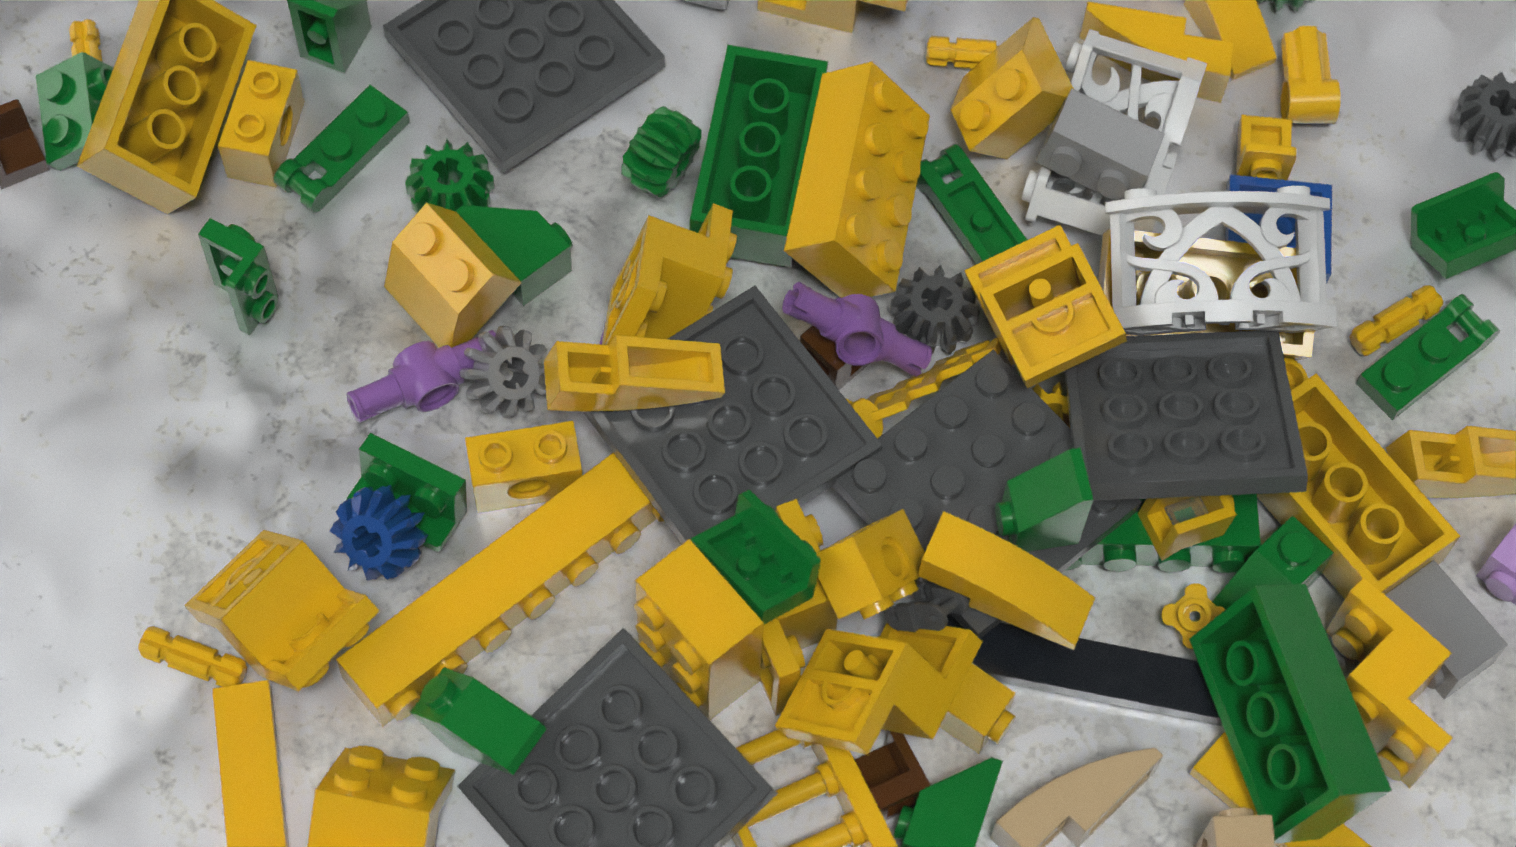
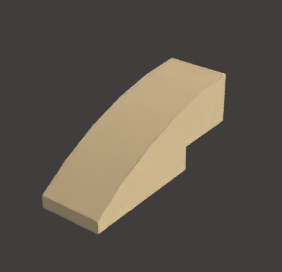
(1076, 801)

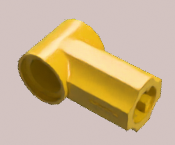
(1307, 87)

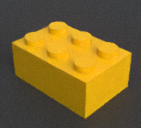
(698, 629)

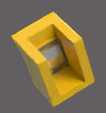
(1185, 521)

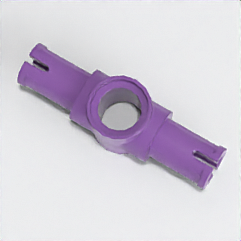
(857, 329)
(419, 377)

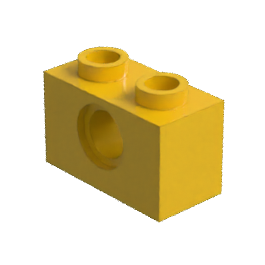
(261, 123)
(522, 465)
(872, 567)

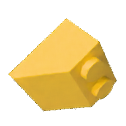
(1011, 93)
(446, 276)

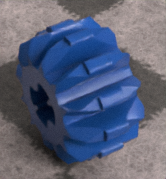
(378, 532)

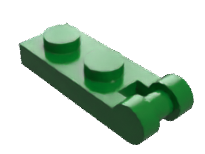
(342, 148)
(968, 205)
(1426, 358)

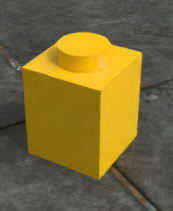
(979, 710)

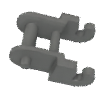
(929, 611)

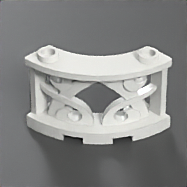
(1165, 100)
(1161, 310)

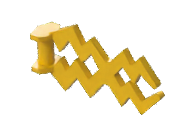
(899, 398)

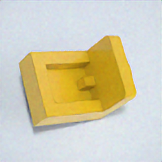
(1265, 147)

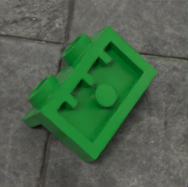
(431, 488)

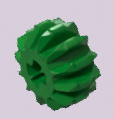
(661, 151)
(449, 178)

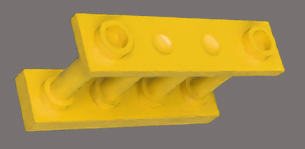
(835, 776)

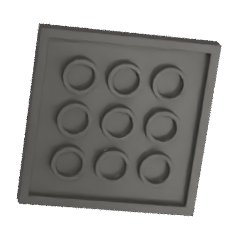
(523, 66)
(1187, 417)
(771, 432)
(958, 458)
(622, 766)

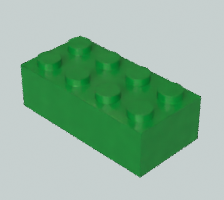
(758, 148)
(1289, 713)

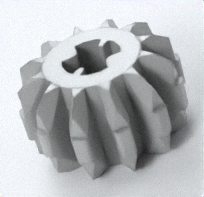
(491, 383)

